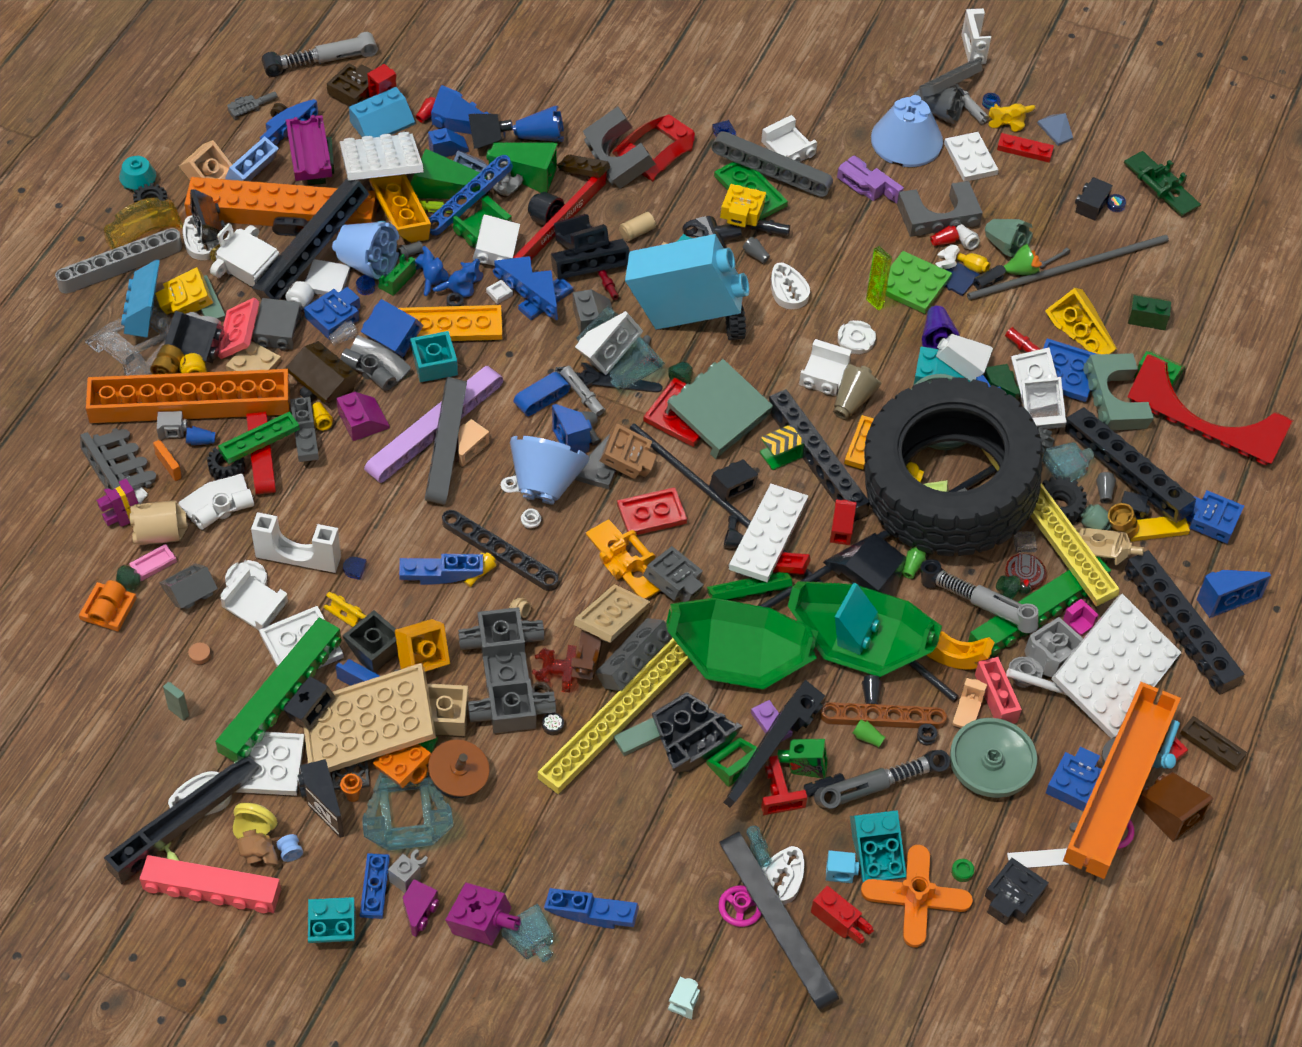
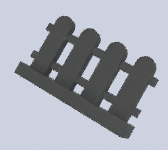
(109, 473)

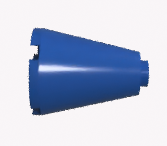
(541, 126)

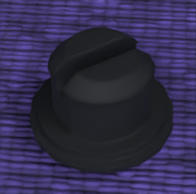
(304, 392)

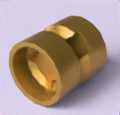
(167, 360)
(1123, 519)

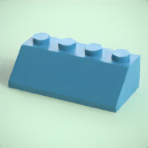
(140, 300)

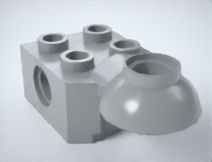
(1046, 650)

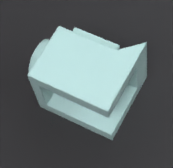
(684, 997)

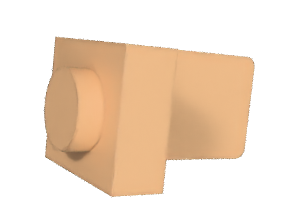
(969, 702)

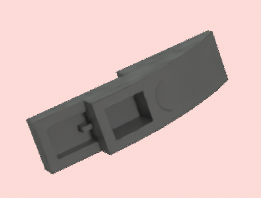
(306, 436)

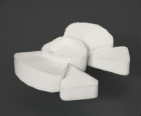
(949, 255)

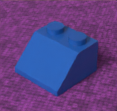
(571, 428)

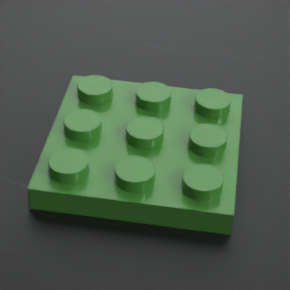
(916, 282)

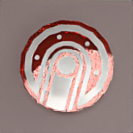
(1026, 567)

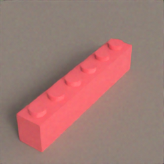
(210, 884)

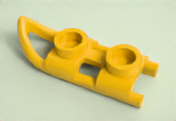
(338, 604)

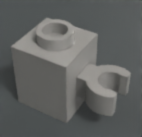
(406, 870)

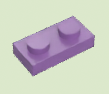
(765, 715)

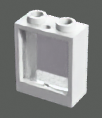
(1044, 401)

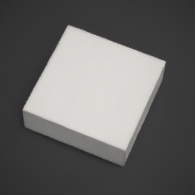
(499, 291)

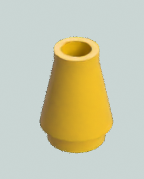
(321, 417)

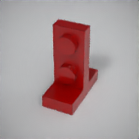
(780, 800)

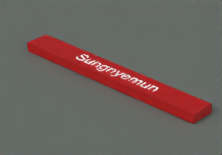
(568, 211)

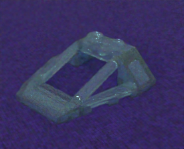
(380, 828)

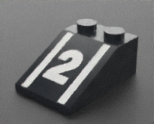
(317, 788)

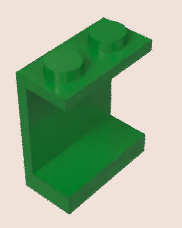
(470, 227)

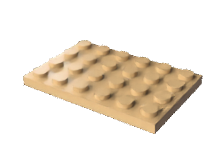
(373, 719)

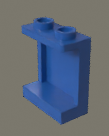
(391, 327)

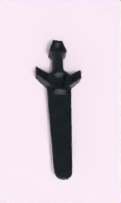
(591, 377)

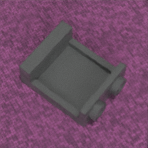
(276, 323)

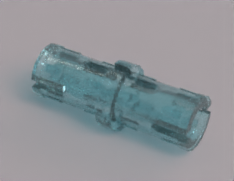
(758, 846)

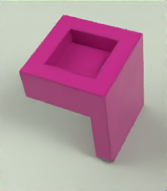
(1080, 617)

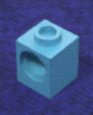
(841, 867)

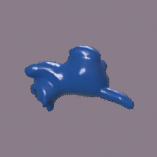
(432, 269)
(463, 279)

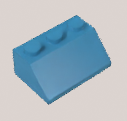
(381, 114)

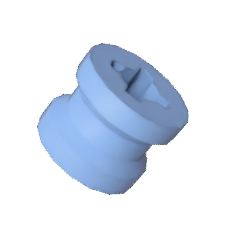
(289, 847)

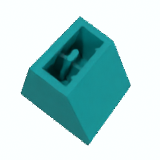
(331, 920)

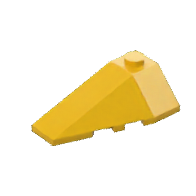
(1081, 322)

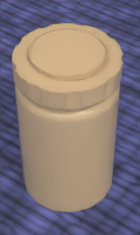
(637, 226)

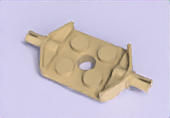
(1112, 543)

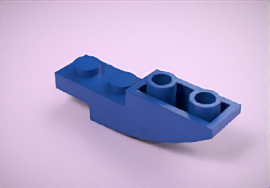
(277, 126)
(440, 571)
(590, 910)

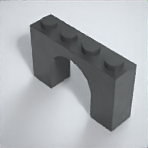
(601, 136)
(923, 221)

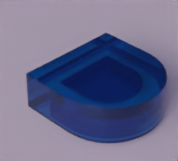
(354, 567)

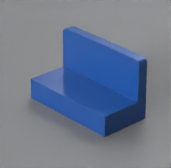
(353, 673)

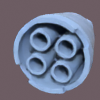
(368, 247)

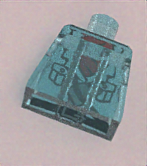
(1067, 460)
(532, 936)

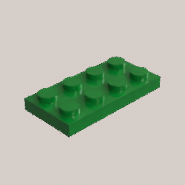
(746, 177)

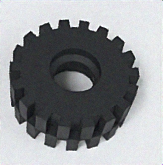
(1069, 493)

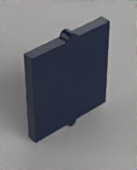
(961, 279)

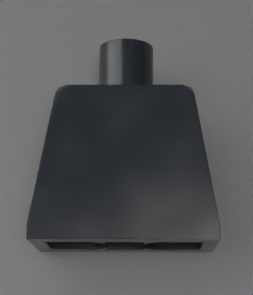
(488, 128)

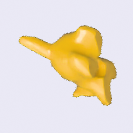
(1010, 115)

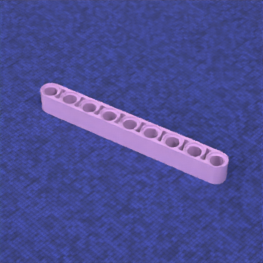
(424, 430)

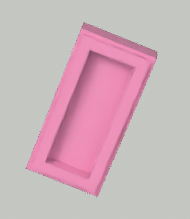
(153, 562)

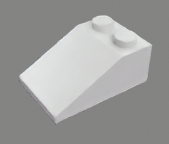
(609, 341)

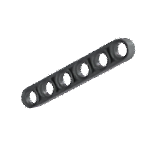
(950, 78)

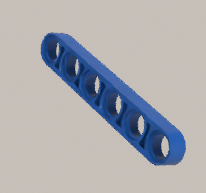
(472, 197)

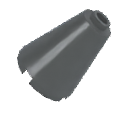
(945, 104)

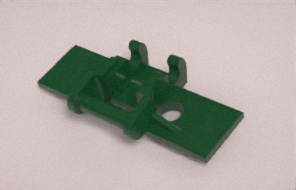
(1163, 182)

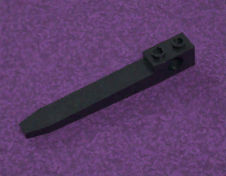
(793, 715)
(132, 854)

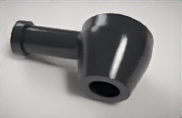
(732, 536)

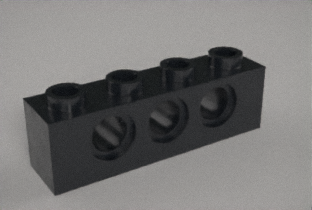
(605, 257)

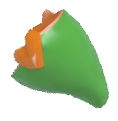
(1024, 262)

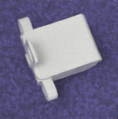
(243, 255)

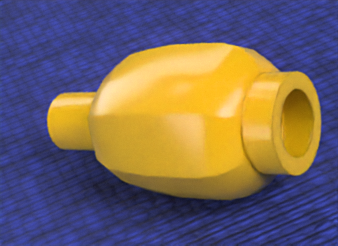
(974, 262)

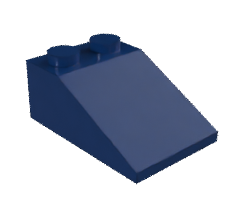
(1230, 590)

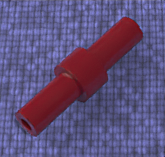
(608, 284)

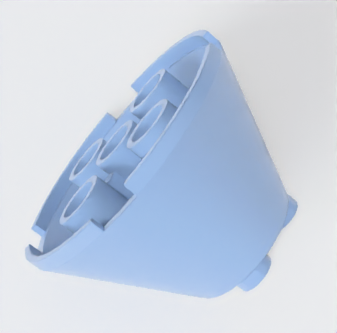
(907, 134)
(545, 467)

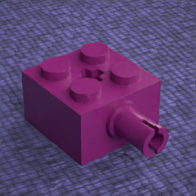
(481, 914)

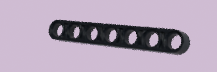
(505, 557)

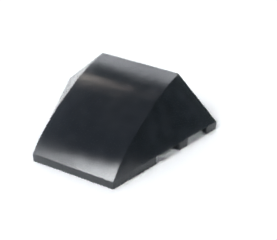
(870, 564)
(692, 732)

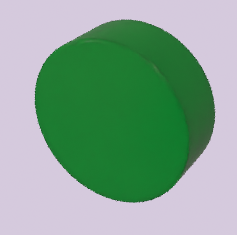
(962, 870)

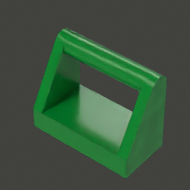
(731, 774)

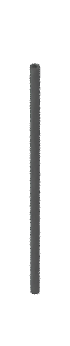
(1067, 267)

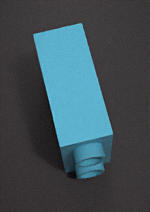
(686, 281)

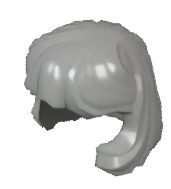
(507, 184)

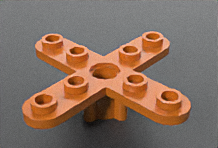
(916, 902)

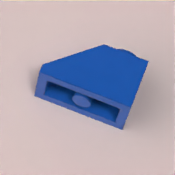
(446, 142)

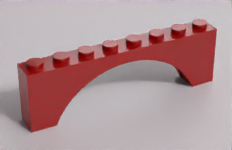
(1258, 439)

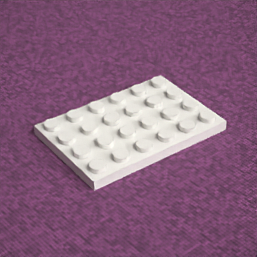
(380, 156)
(1112, 662)

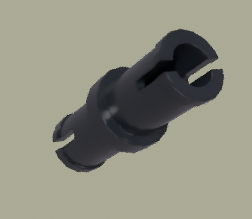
(772, 227)

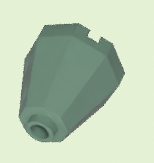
(1009, 234)

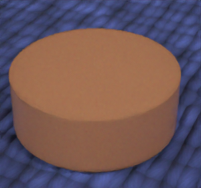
(199, 653)

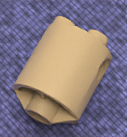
(158, 522)

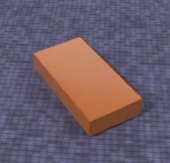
(167, 460)

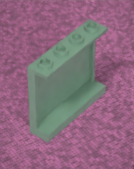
(720, 406)

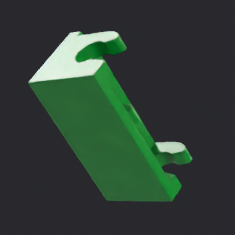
(398, 276)

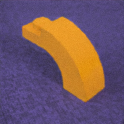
(961, 654)

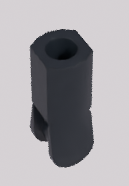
(990, 277)

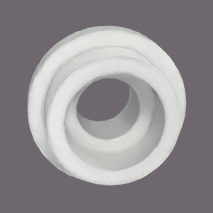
(531, 514)

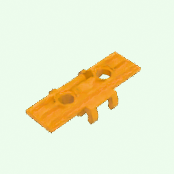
(619, 561)

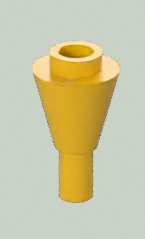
(488, 564)

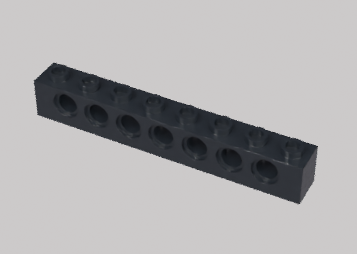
(818, 454)
(1130, 465)
(1161, 593)

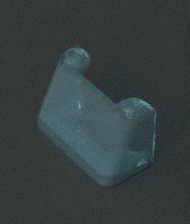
(637, 361)

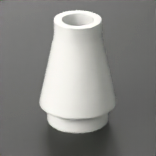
(967, 237)

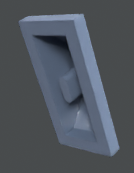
(1057, 128)
(470, 161)

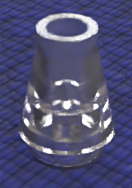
(343, 333)

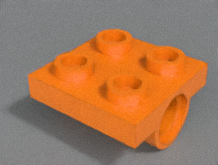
(108, 605)
(405, 765)

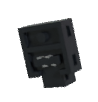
(1014, 892)

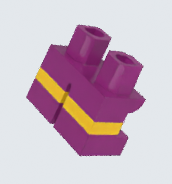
(119, 502)

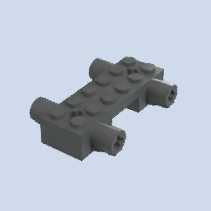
(510, 695)

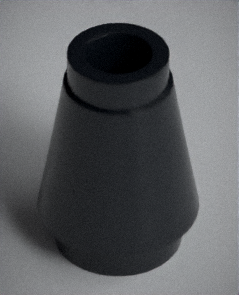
(871, 689)

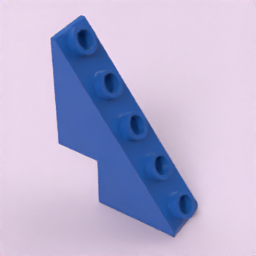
(534, 286)

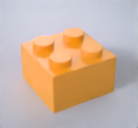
(423, 644)

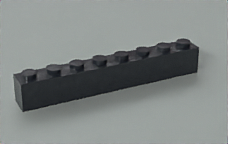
(311, 240)

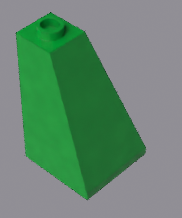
(531, 160)
(441, 177)

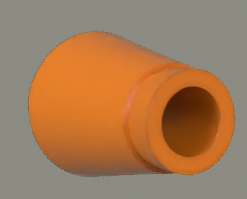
(351, 786)

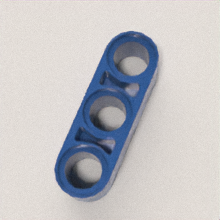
(541, 393)

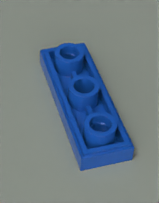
(374, 896)

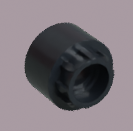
(544, 207)

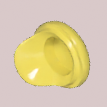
(252, 816)

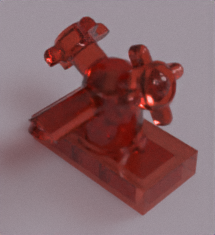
(556, 667)

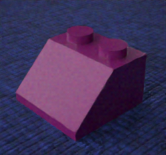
(361, 415)

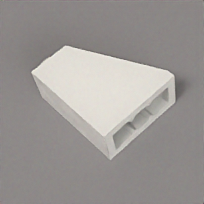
(964, 355)

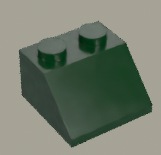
(1149, 311)

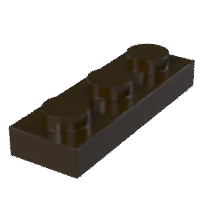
(583, 166)
(1213, 743)

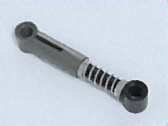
(880, 779)

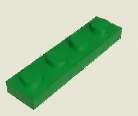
(258, 437)
(742, 588)

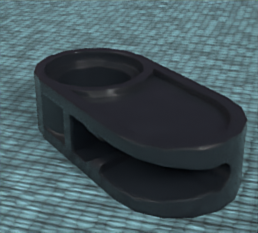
(287, 225)

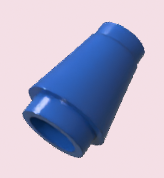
(199, 436)

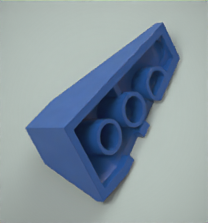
(452, 111)

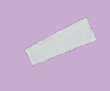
(1040, 858)

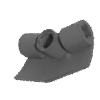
(376, 362)

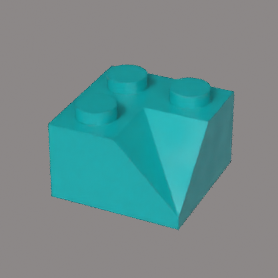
(434, 356)

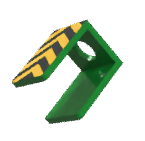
(782, 447)

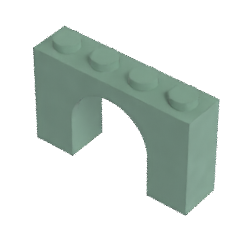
(1112, 411)

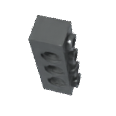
(633, 654)

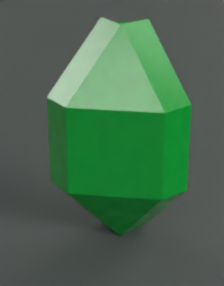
(901, 637)
(740, 641)

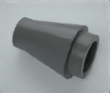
(756, 250)
(1105, 485)

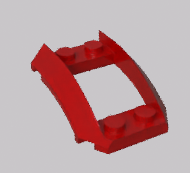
(671, 128)

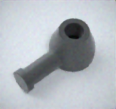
(591, 416)

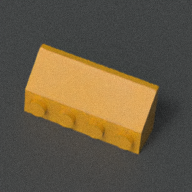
(402, 206)

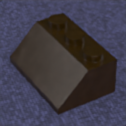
(322, 372)

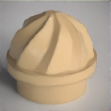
(524, 606)

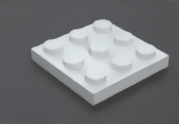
(285, 634)
(278, 763)

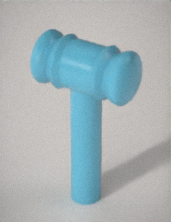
(1163, 758)

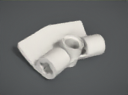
(217, 500)

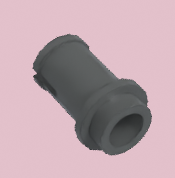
(410, 249)

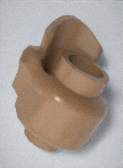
(257, 847)

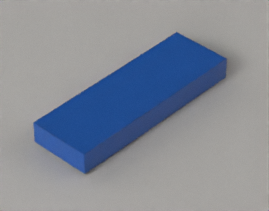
(561, 288)

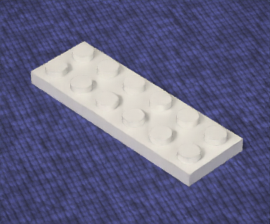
(768, 533)

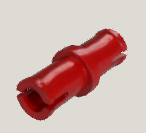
(1022, 342)

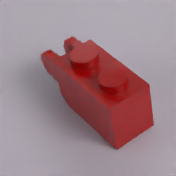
(840, 915)

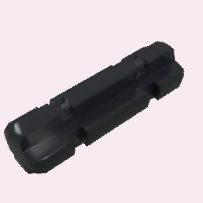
(811, 788)

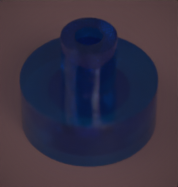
(365, 285)

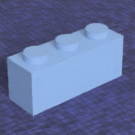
(253, 161)

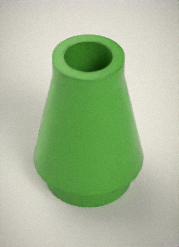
(913, 562)
(868, 733)

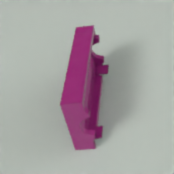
(309, 148)

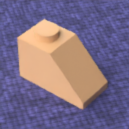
(471, 440)

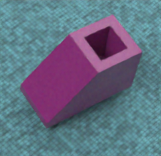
(418, 904)

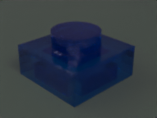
(722, 126)

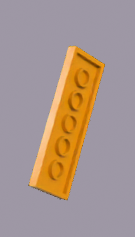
(462, 322)

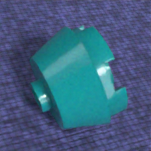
(136, 172)

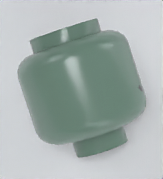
(1095, 517)

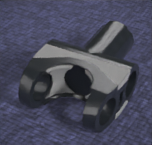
(707, 226)

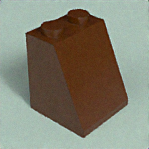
(1174, 805)

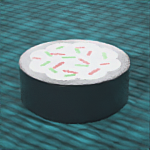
(553, 724)

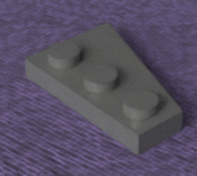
(595, 472)

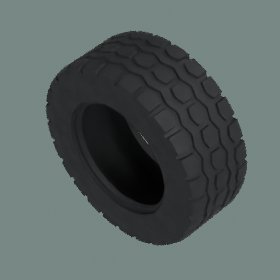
(957, 413)

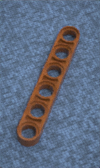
(882, 711)

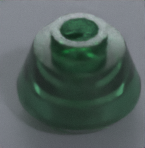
(681, 371)
(128, 577)

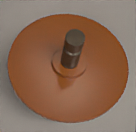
(458, 768)

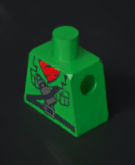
(806, 757)

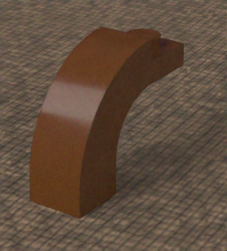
(587, 656)

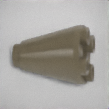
(854, 390)

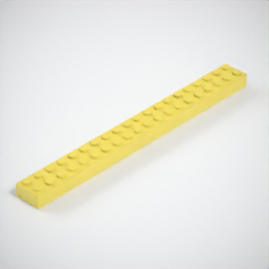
(1071, 547)
(613, 717)

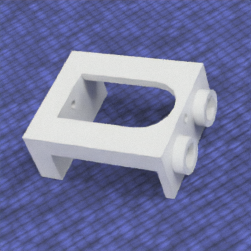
(971, 31)

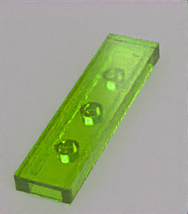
(878, 278)

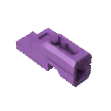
(867, 182)

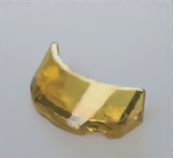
(140, 219)

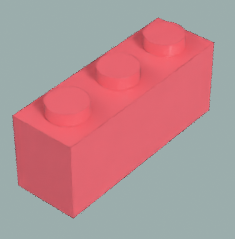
(998, 692)

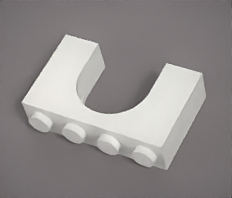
(273, 545)

